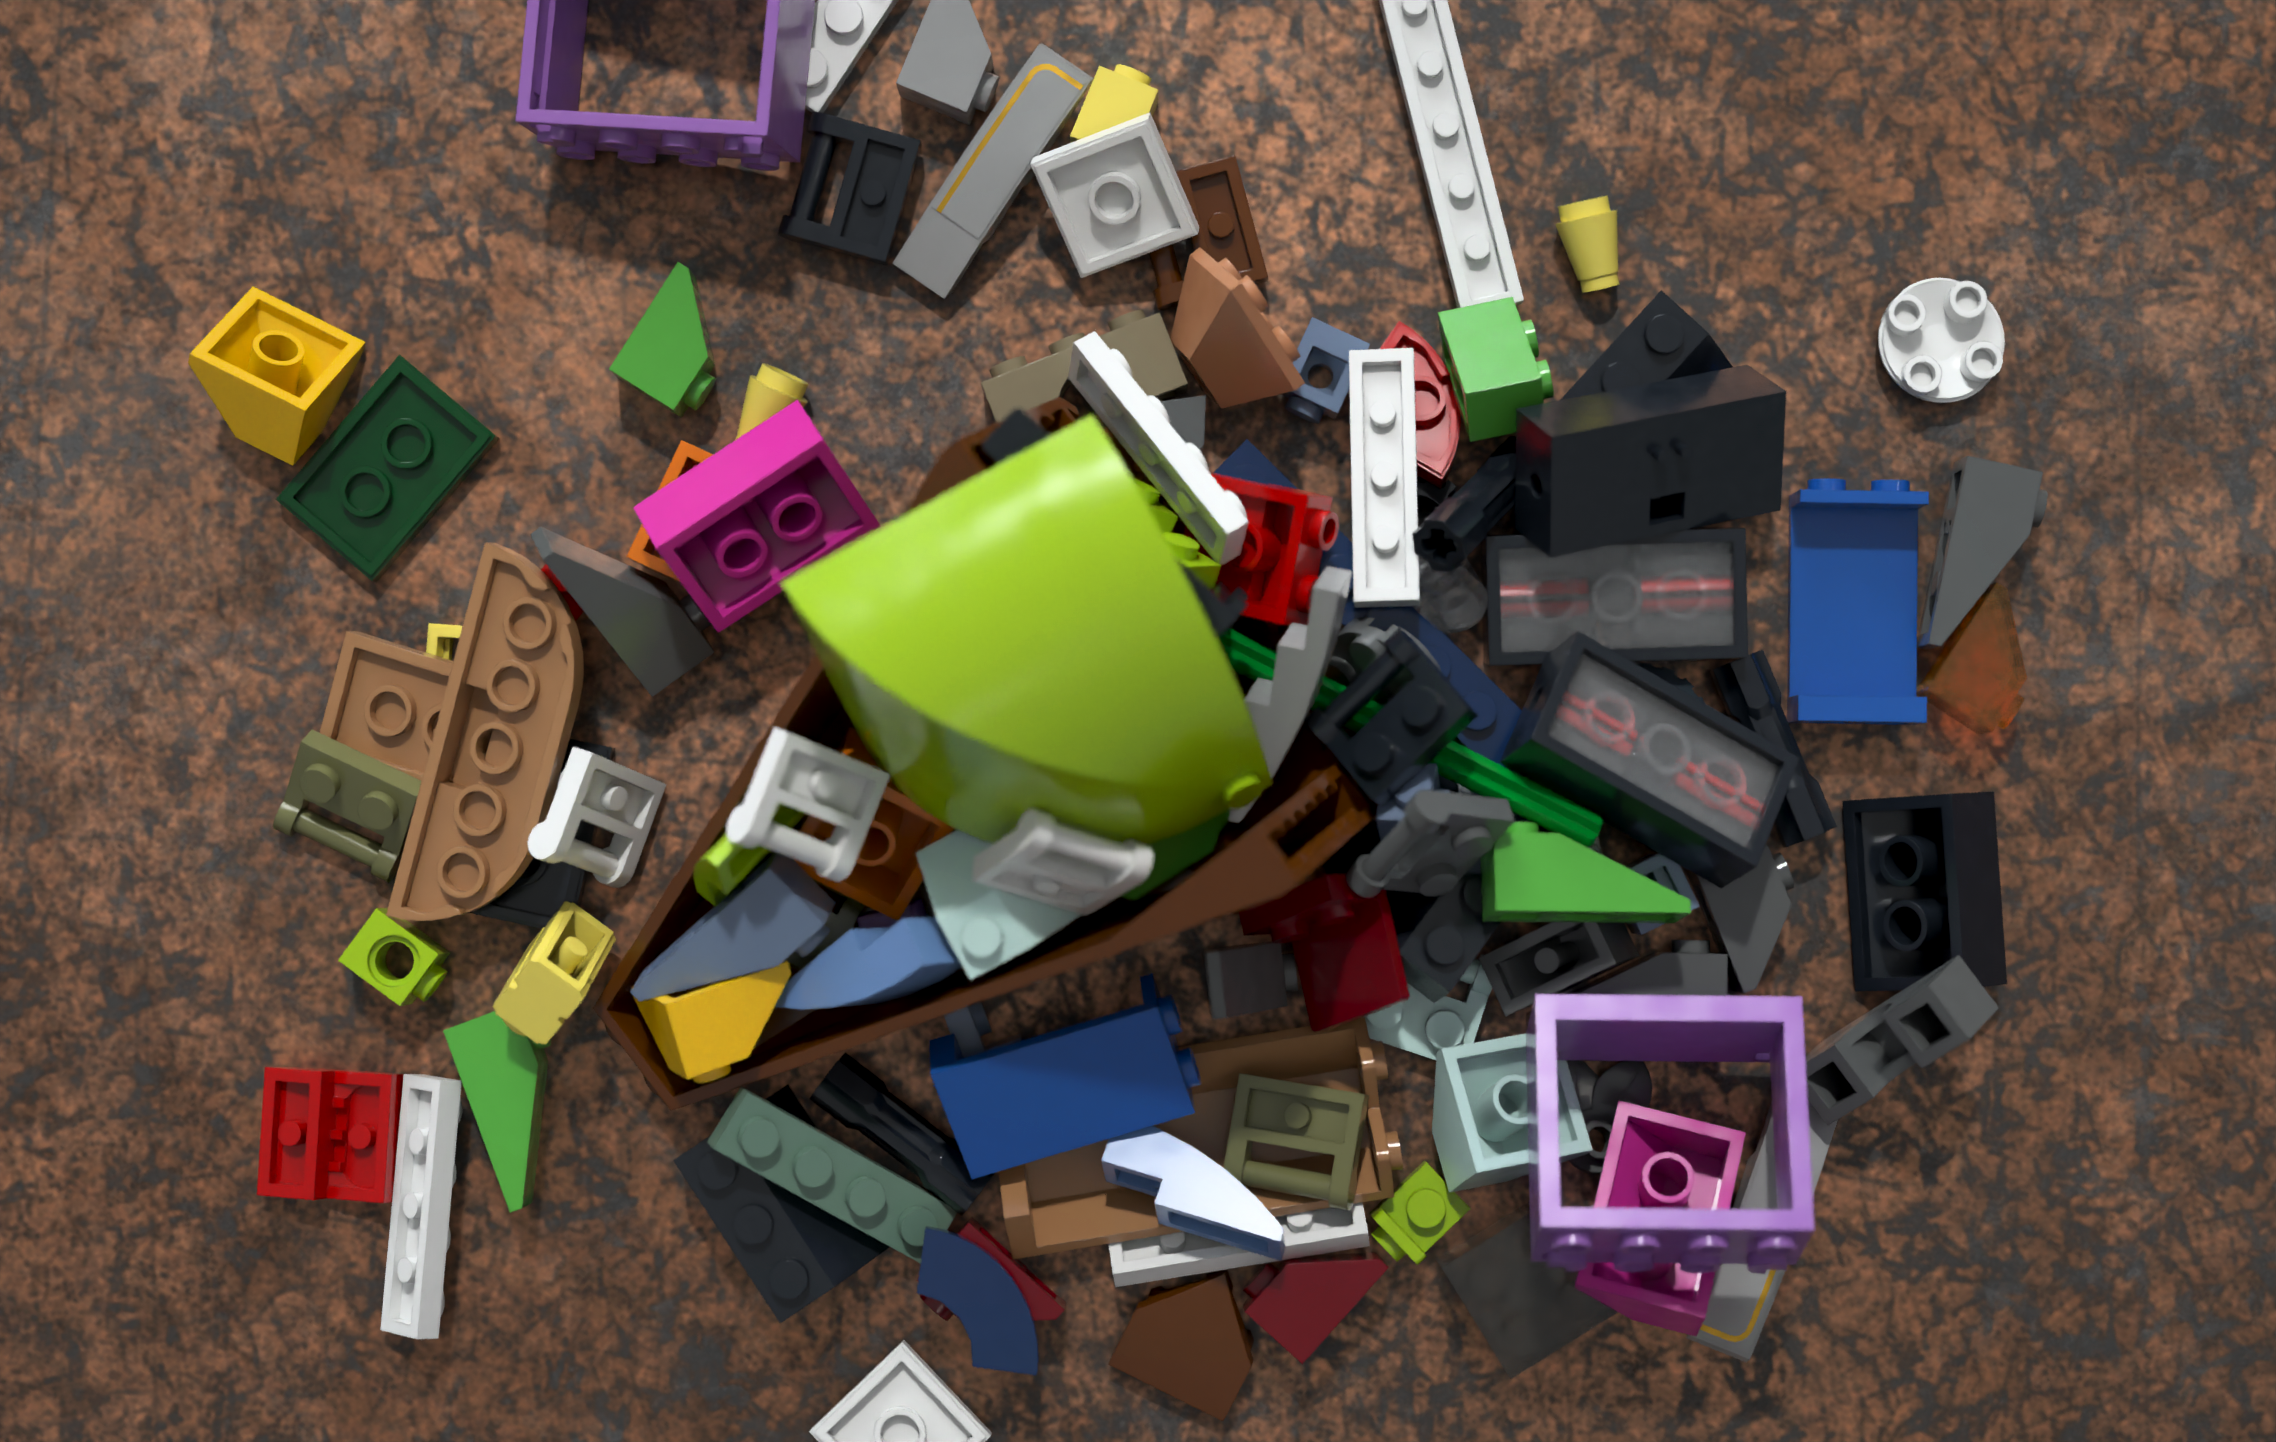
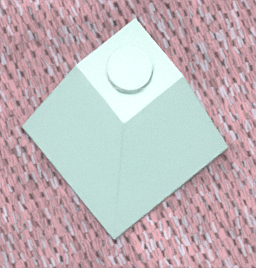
(979, 920)
(1484, 1115)

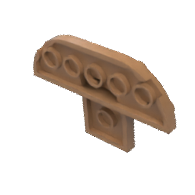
(473, 729)

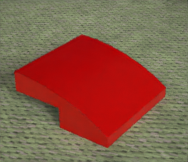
(329, 1134)

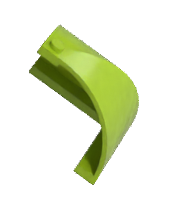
(1035, 655)

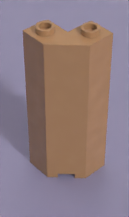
(1070, 1206)

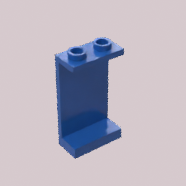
(1853, 604)
(1066, 1085)

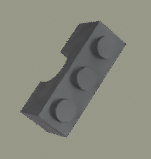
(1902, 1031)

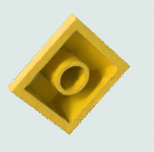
(275, 373)
(713, 1023)

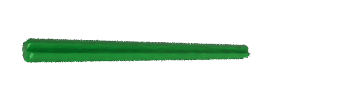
(1453, 762)

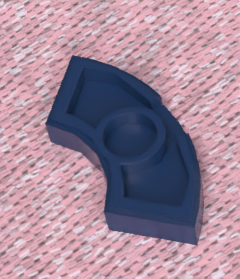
(983, 1298)

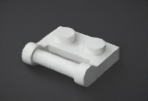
(817, 784)
(607, 798)
(1062, 865)

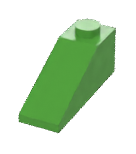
(1559, 880)
(506, 1092)

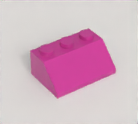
(755, 516)
(1666, 1164)

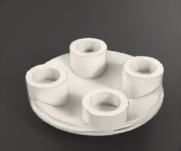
(1941, 339)

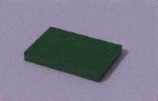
(387, 468)

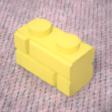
(554, 973)

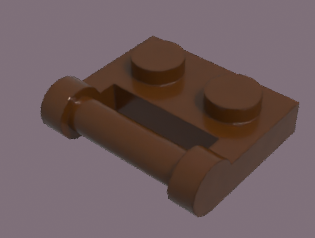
(1224, 231)

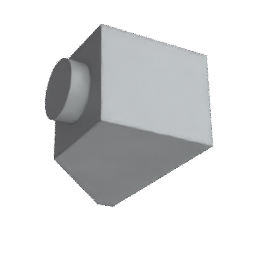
(949, 63)

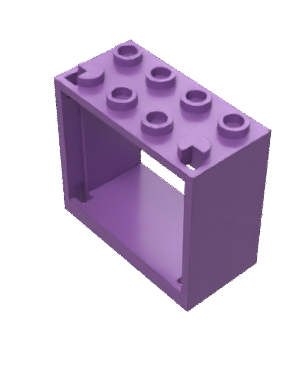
(552, 89)
(1669, 1031)

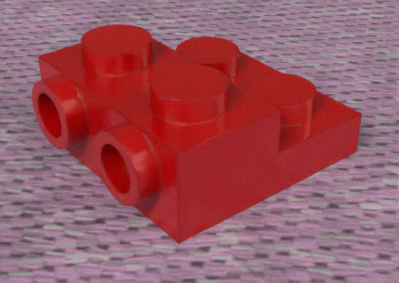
(1279, 548)

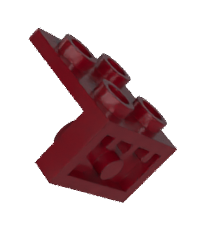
(1340, 946)

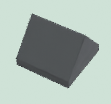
(1188, 418)

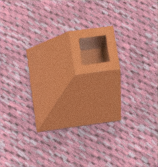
(1228, 338)

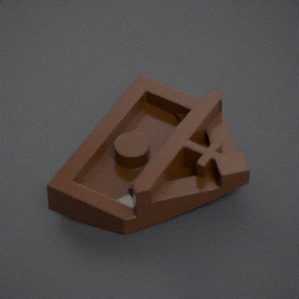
(1189, 1344)

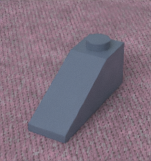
(751, 930)

